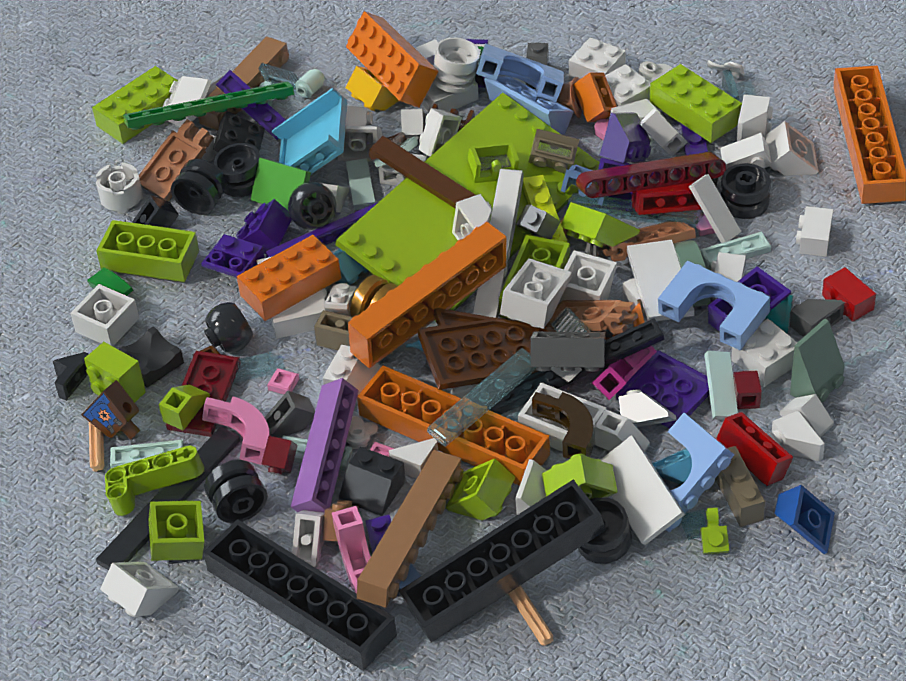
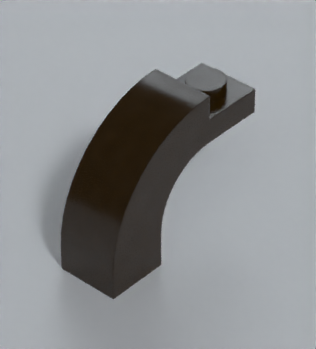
(573, 416)

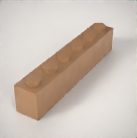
(268, 52)

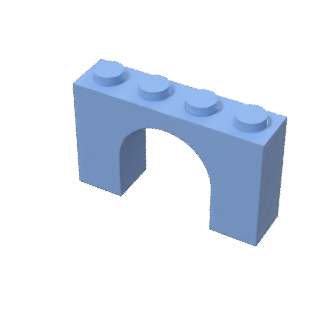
(544, 78)
(696, 283)
(708, 460)

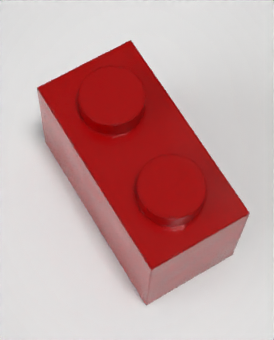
(847, 287)

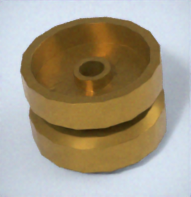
(368, 292)

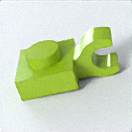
(714, 537)

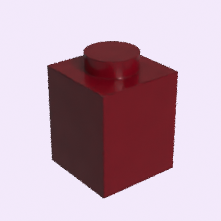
(747, 389)
(279, 455)

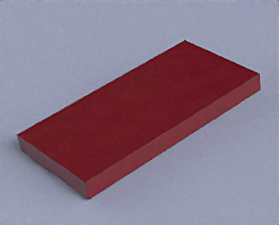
(213, 375)

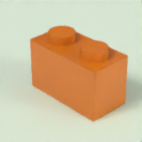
(594, 96)

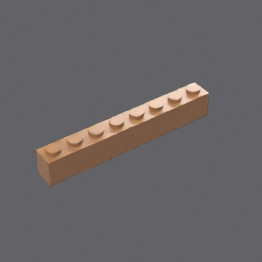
(409, 529)

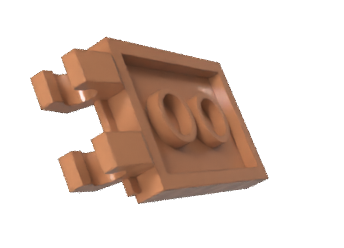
(171, 158)
(659, 232)
(599, 314)

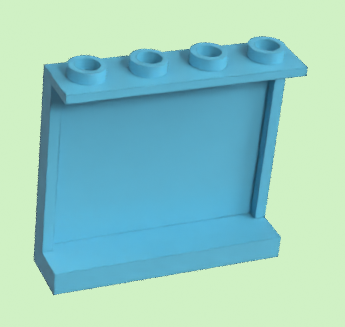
(314, 133)

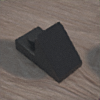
(70, 373)

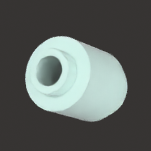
(310, 83)

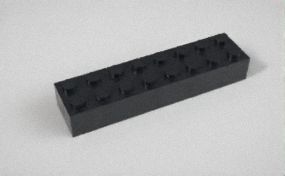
(502, 560)
(300, 594)

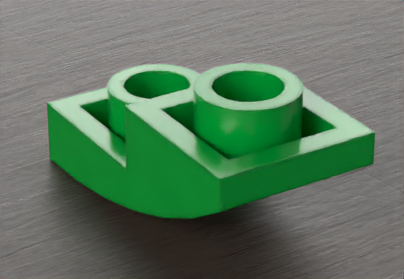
(110, 280)

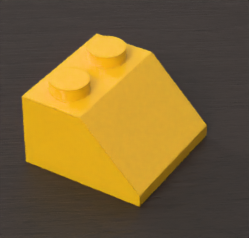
(370, 90)

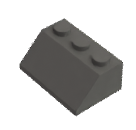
(568, 350)

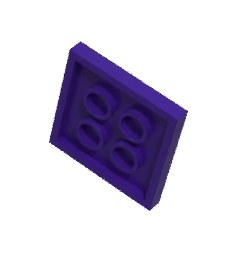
(670, 384)

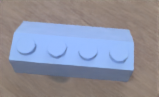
(550, 112)

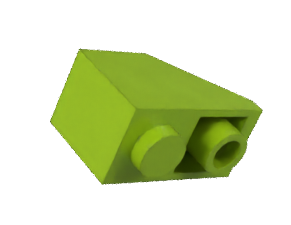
(182, 405)

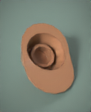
(568, 97)

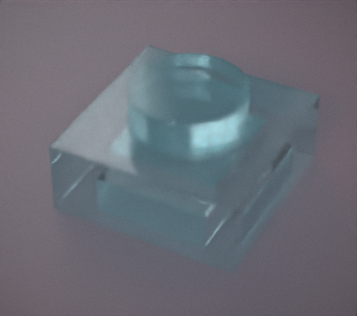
(693, 522)

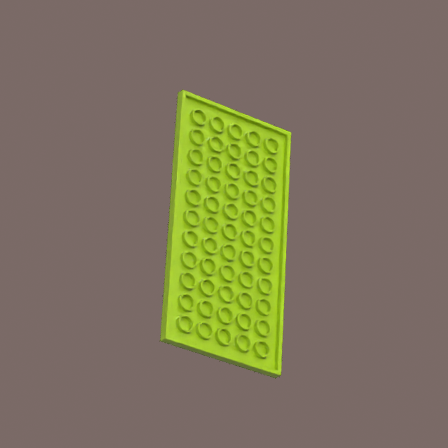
(416, 226)

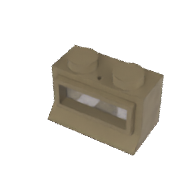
(553, 150)

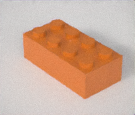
(289, 277)

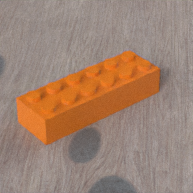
(391, 59)

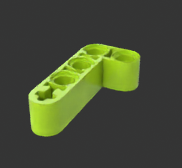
(150, 474)

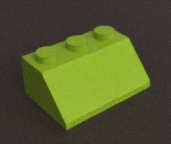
(596, 226)

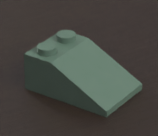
(817, 364)

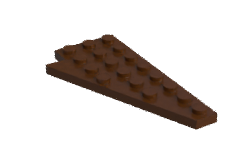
(472, 346)

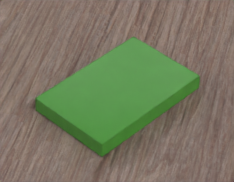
(277, 182)

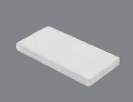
(653, 270)
(642, 491)

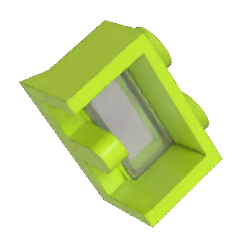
(490, 158)

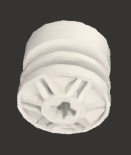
(457, 64)

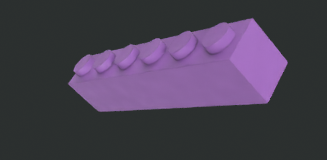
(325, 447)

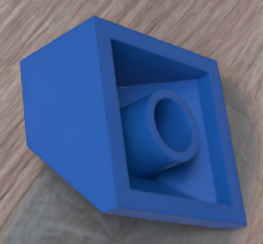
(806, 516)

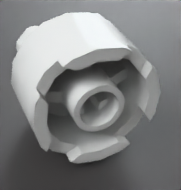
(119, 187)

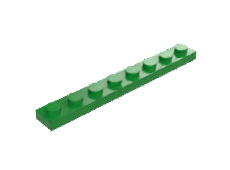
(200, 107)

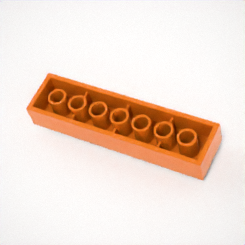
(870, 134)
(436, 285)
(413, 406)

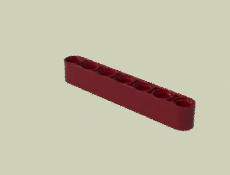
(642, 172)

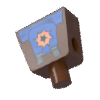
(113, 412)

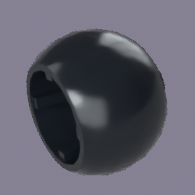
(326, 209)
(227, 328)

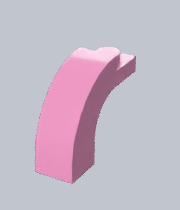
(245, 420)
(351, 542)

